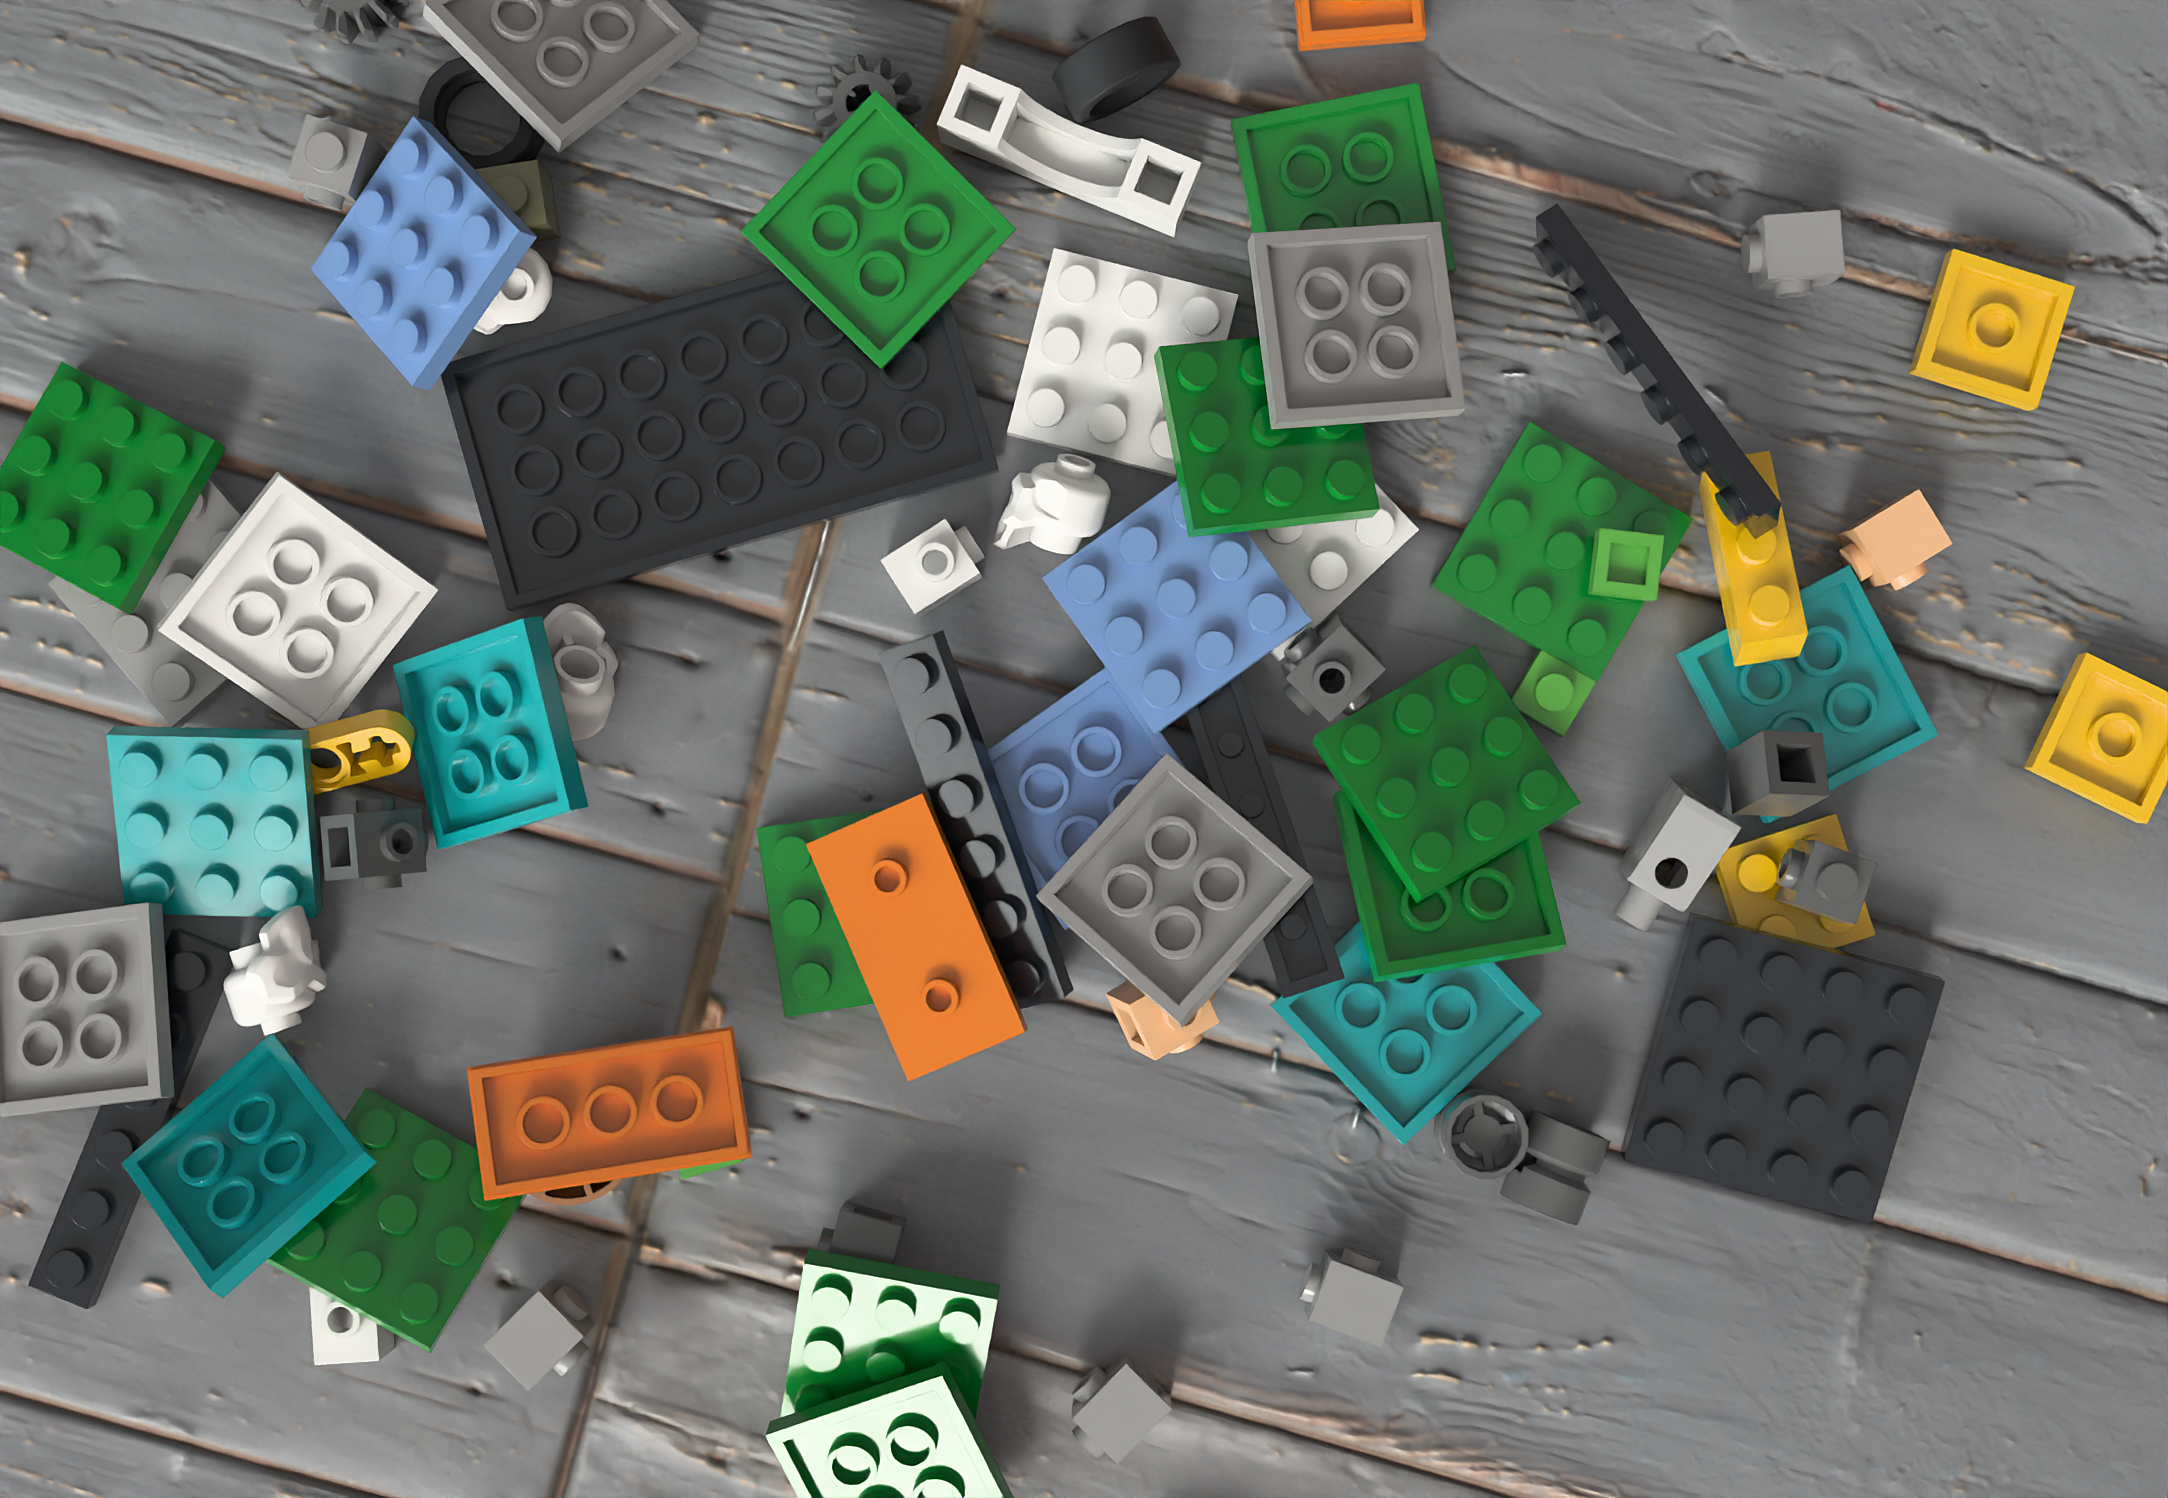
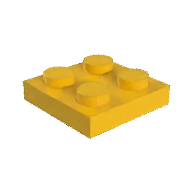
(1991, 330)
(2106, 739)
(1749, 886)

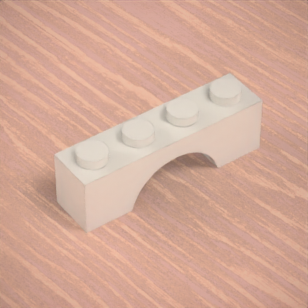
(1104, 170)

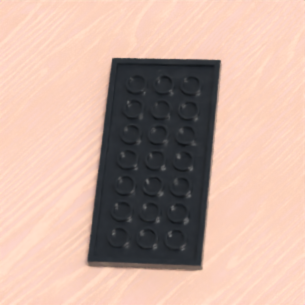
(700, 433)

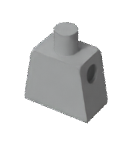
(1676, 827)

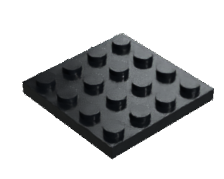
(1781, 1067)

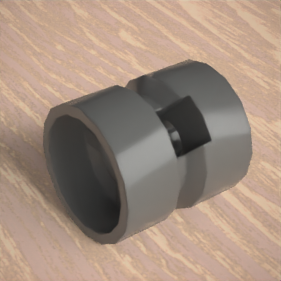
(1481, 1133)
(1555, 1168)

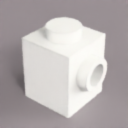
(934, 566)
(344, 1334)

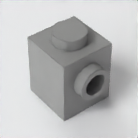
(333, 162)
(1794, 252)
(1351, 1295)
(543, 1335)
(1117, 1408)

